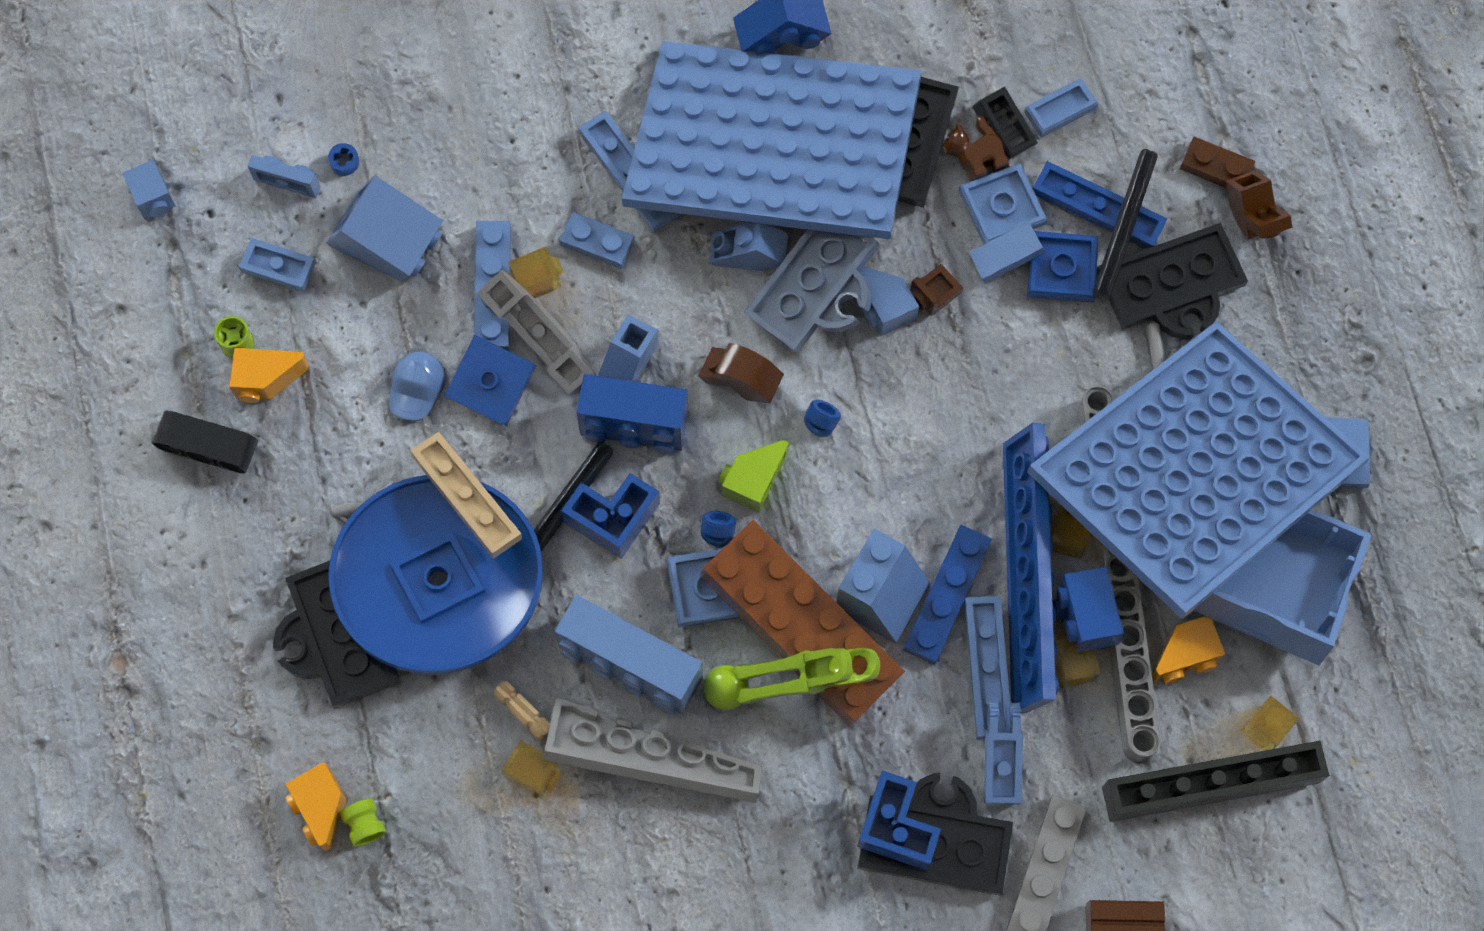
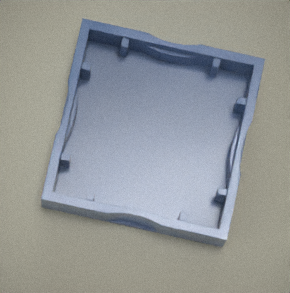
(1294, 588)

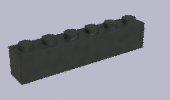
(1215, 781)

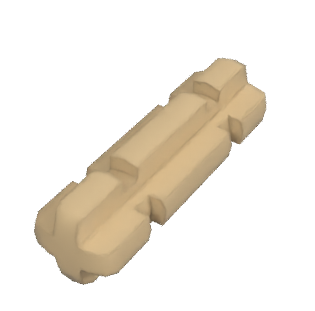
(522, 709)

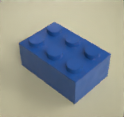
(632, 413)

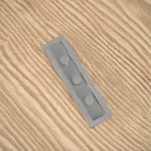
(1047, 866)

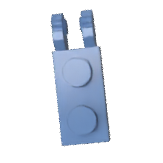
(1003, 758)

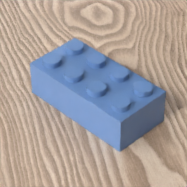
(629, 655)

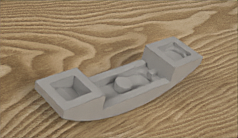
(538, 329)

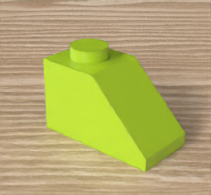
(753, 475)

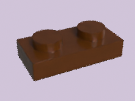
(1214, 162)

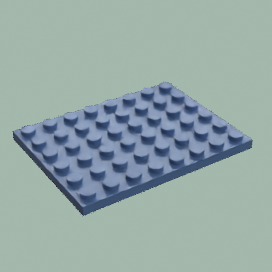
(773, 140)
(1198, 468)

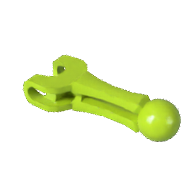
(728, 685)

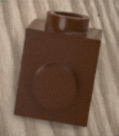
(935, 290)

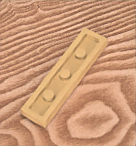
(466, 495)

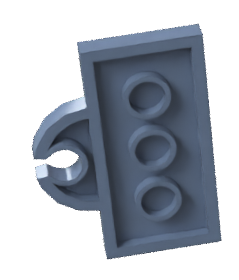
(813, 287)

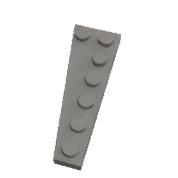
(598, 744)

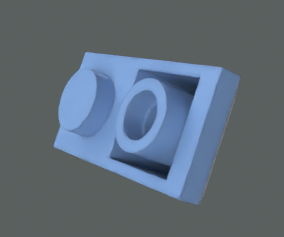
(749, 247)
(890, 302)
(629, 350)

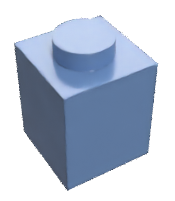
(149, 190)

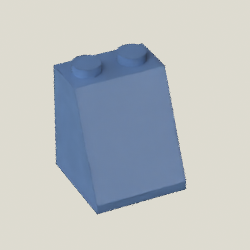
(386, 230)
(883, 586)

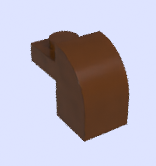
(1254, 206)
(742, 370)

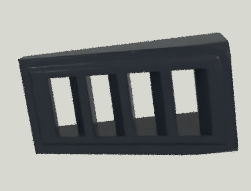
(1008, 107)

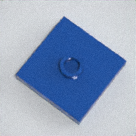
(1065, 268)
(490, 380)

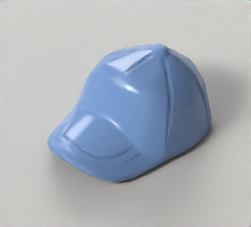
(416, 385)

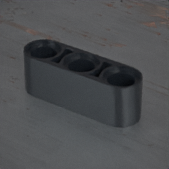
(205, 442)

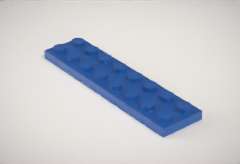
(1029, 572)

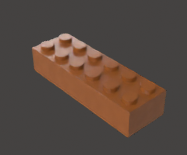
(795, 614)

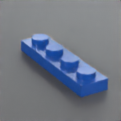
(1094, 203)
(947, 594)

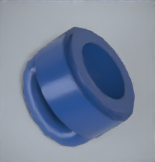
(823, 415)
(718, 528)

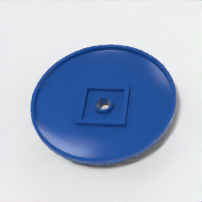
(384, 589)

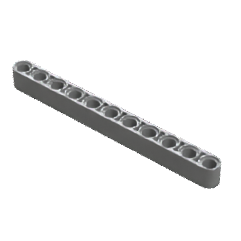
(1132, 623)

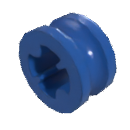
(336, 153)

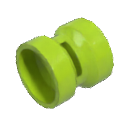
(229, 331)
(363, 821)

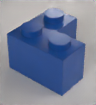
(774, 23)
(612, 522)
(1088, 610)
(890, 831)

